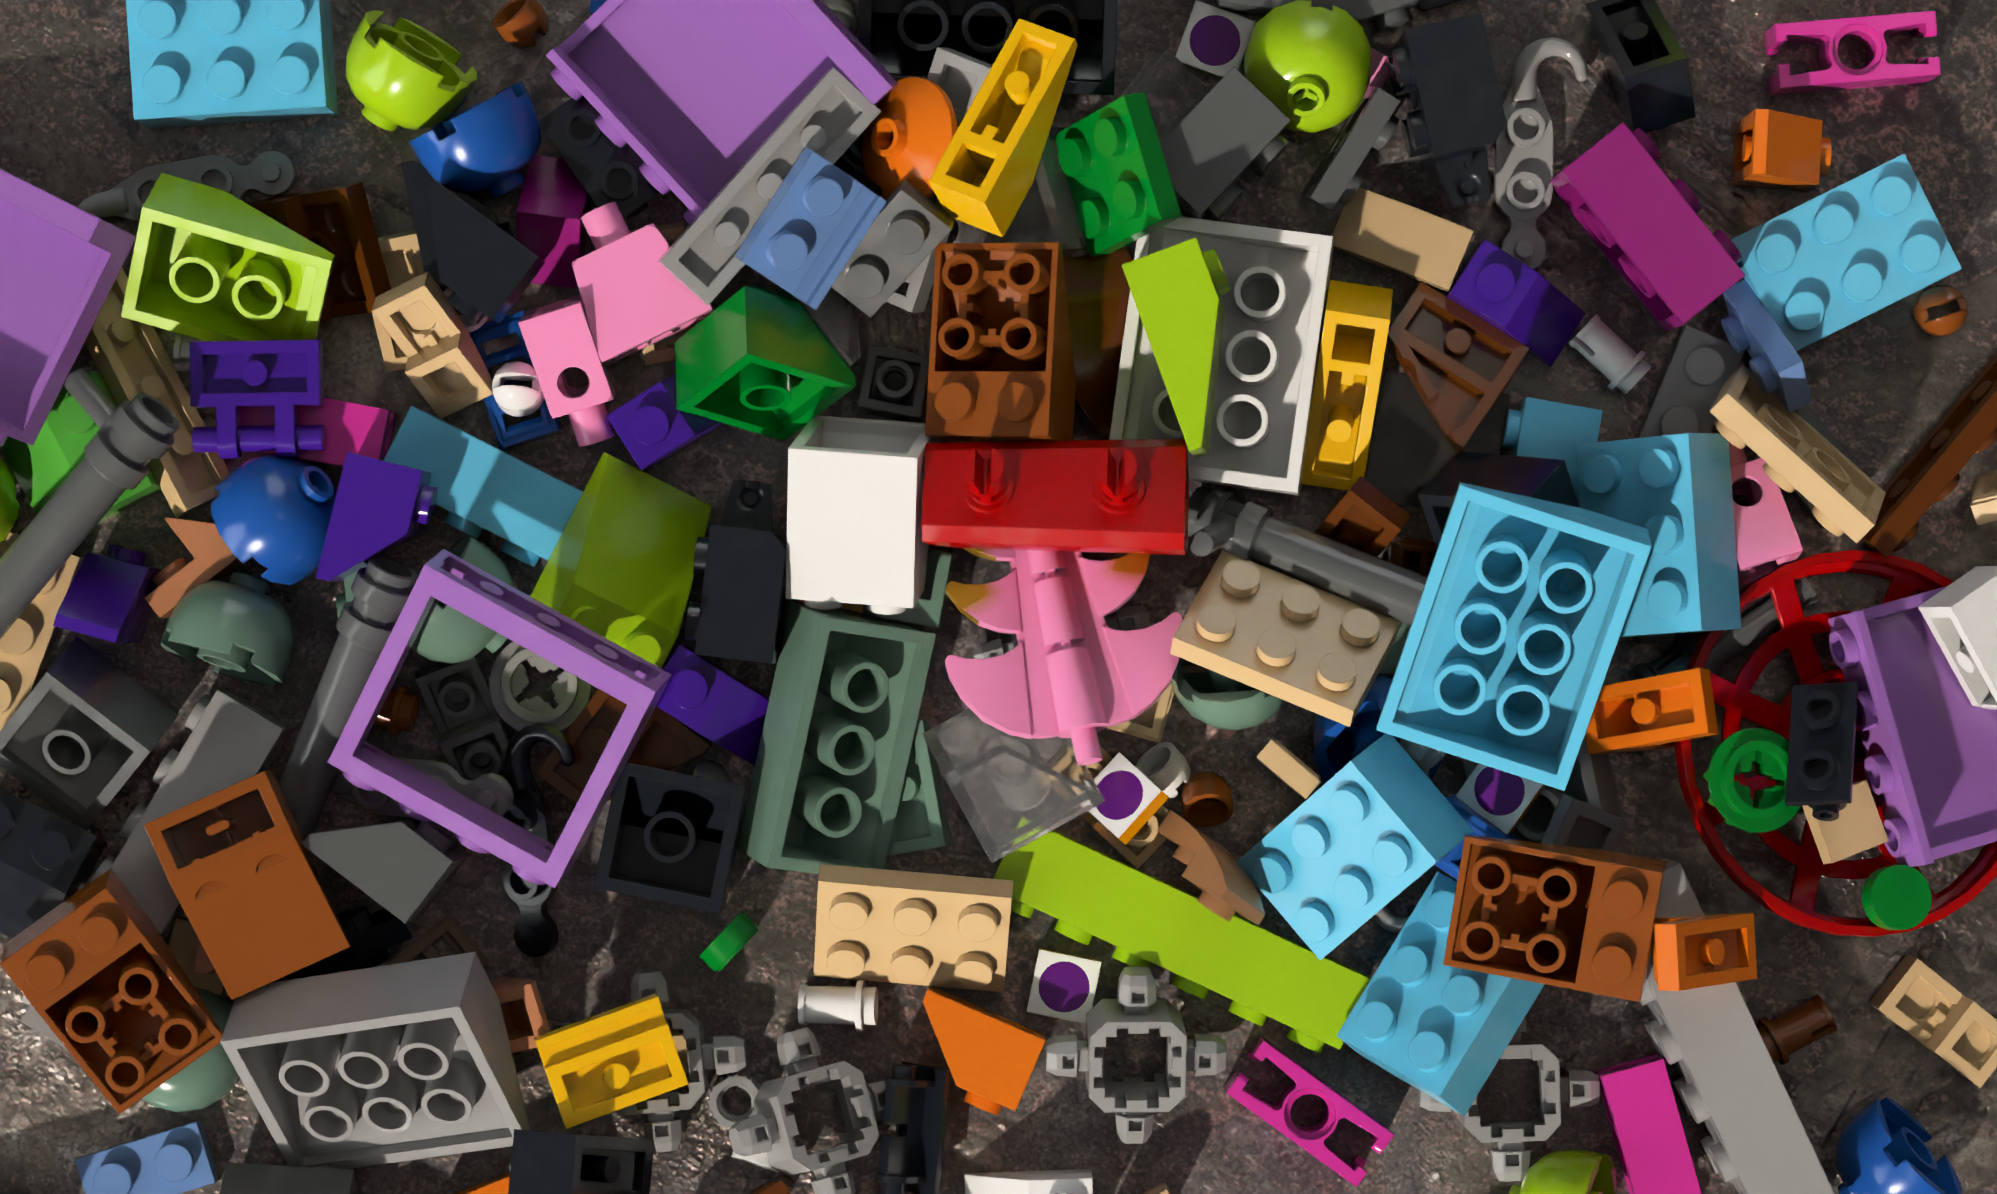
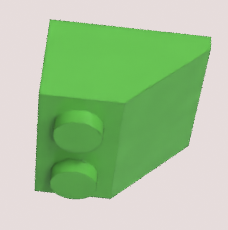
(60, 450)

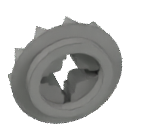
(510, 679)

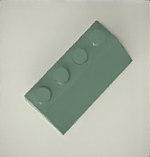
(835, 740)

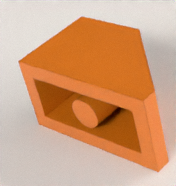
(1779, 151)
(983, 1050)

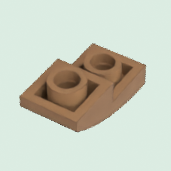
(1213, 870)

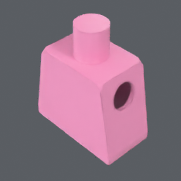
(626, 289)
(562, 339)
(1764, 529)

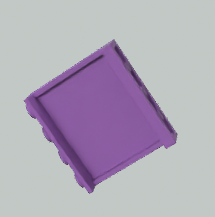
(705, 80)
(52, 287)
(1921, 735)

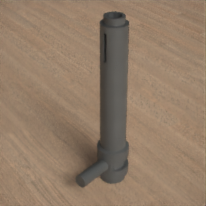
(113, 462)
(1259, 536)
(364, 630)

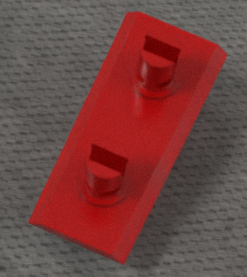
(1058, 495)

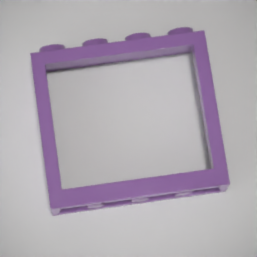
(541, 632)

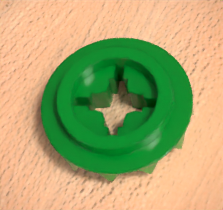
(1733, 801)

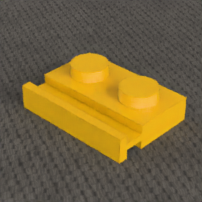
(610, 1061)

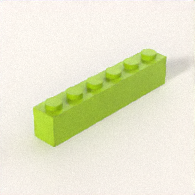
(1169, 928)

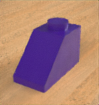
(1516, 301)
(655, 428)
(373, 513)
(109, 596)
(714, 703)

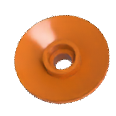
(908, 135)

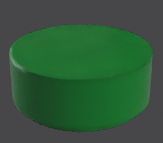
(1896, 897)
(729, 942)

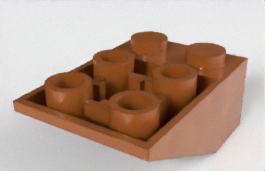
(1000, 345)
(248, 884)
(1555, 915)
(111, 991)

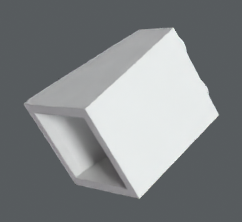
(856, 514)

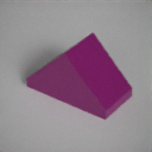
(551, 219)

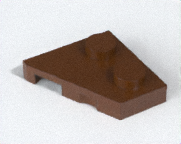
(1453, 361)
(662, 744)

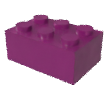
(1648, 227)

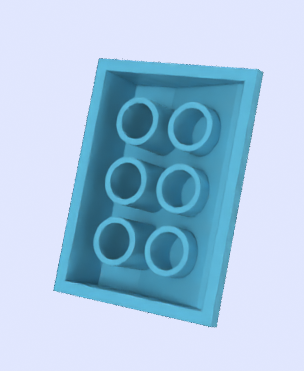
(1515, 632)

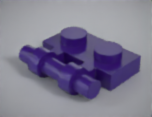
(257, 375)

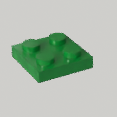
(1117, 174)

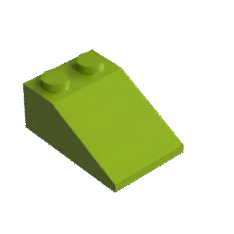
(222, 268)
(1184, 323)
(626, 559)

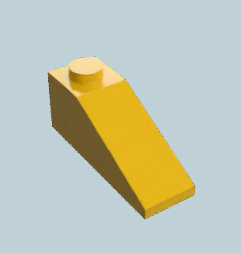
(1005, 130)
(1346, 384)

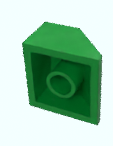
(759, 366)

